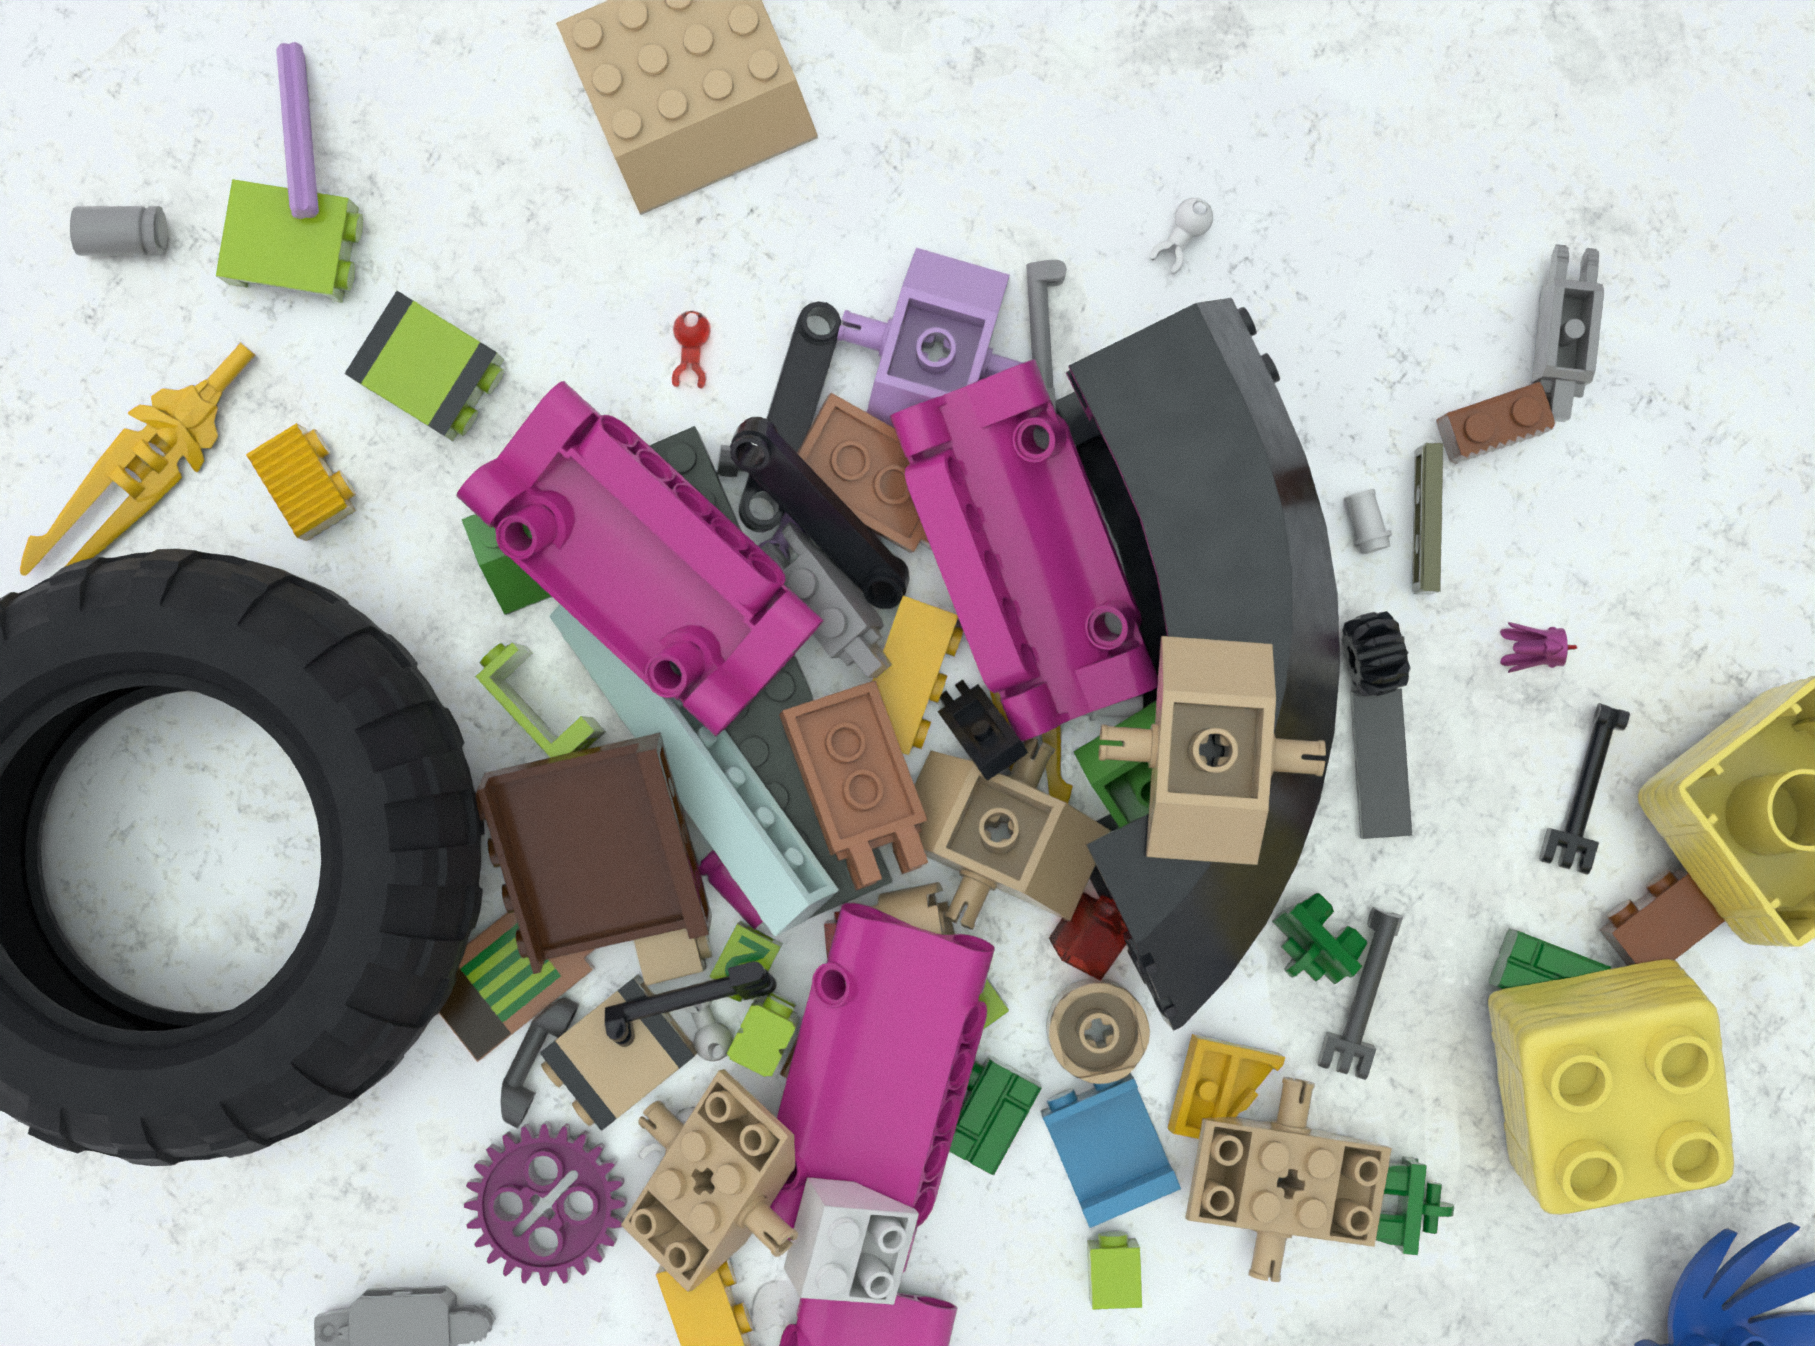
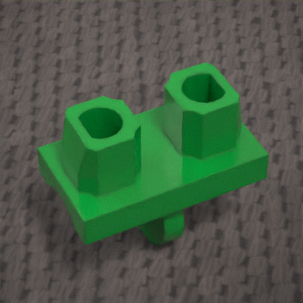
(1313, 946)
(1404, 1227)

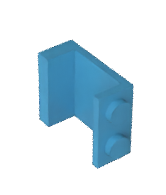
(1109, 1149)

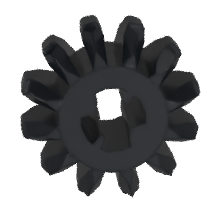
(1375, 653)

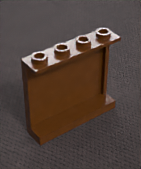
(593, 849)

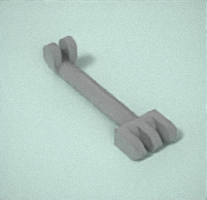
(1039, 276)

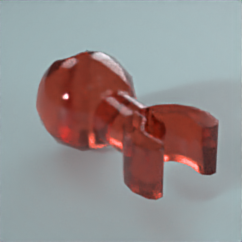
(691, 341)

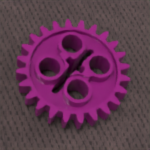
(576, 1233)

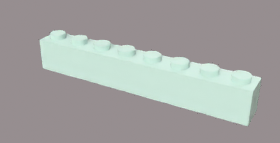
(715, 790)

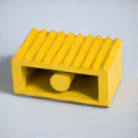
(302, 481)

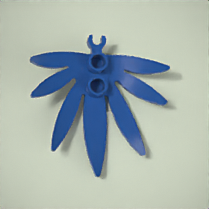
(1698, 1297)

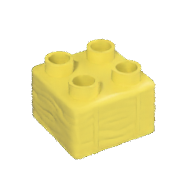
(1745, 816)
(1612, 1086)

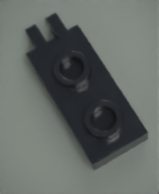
(981, 730)

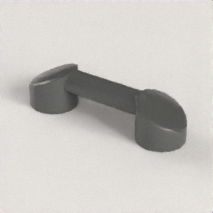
(514, 1097)

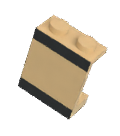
(614, 1077)

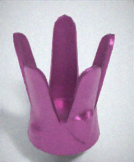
(1536, 647)

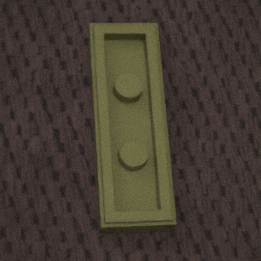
(1427, 519)

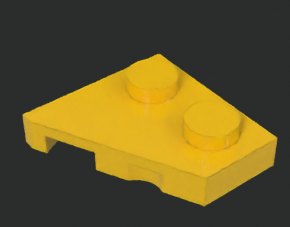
(1218, 1082)

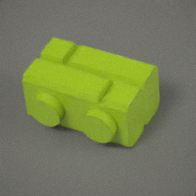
(764, 1034)

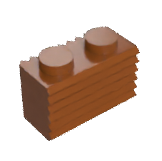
(1495, 423)

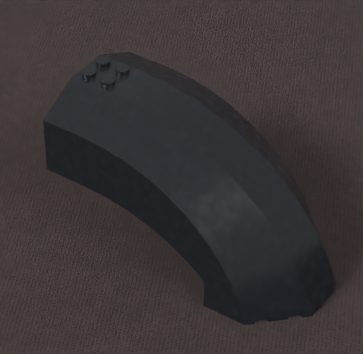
(1215, 546)

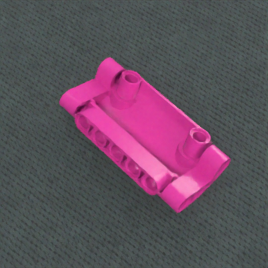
(640, 558)

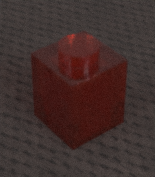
(1091, 937)

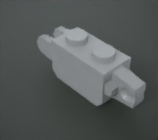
(1568, 331)
(849, 621)
(404, 1319)

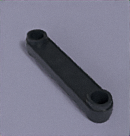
(795, 397)
(819, 512)

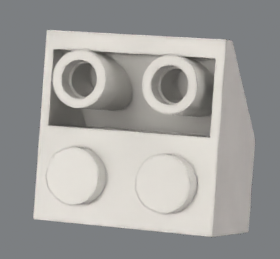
(849, 1243)

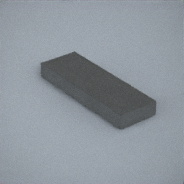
(1381, 765)

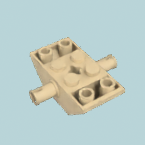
(1223, 807)
(1047, 848)
(713, 1183)
(1326, 1187)

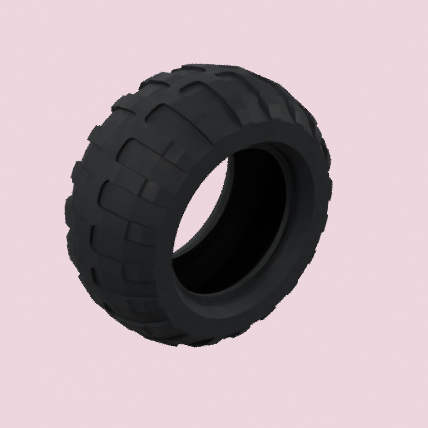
(394, 851)

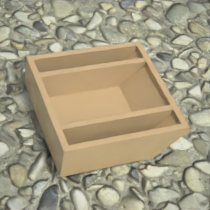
(686, 90)

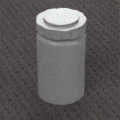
(118, 230)

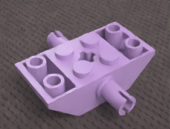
(937, 303)

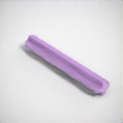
(297, 130)

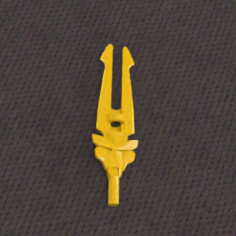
(178, 425)

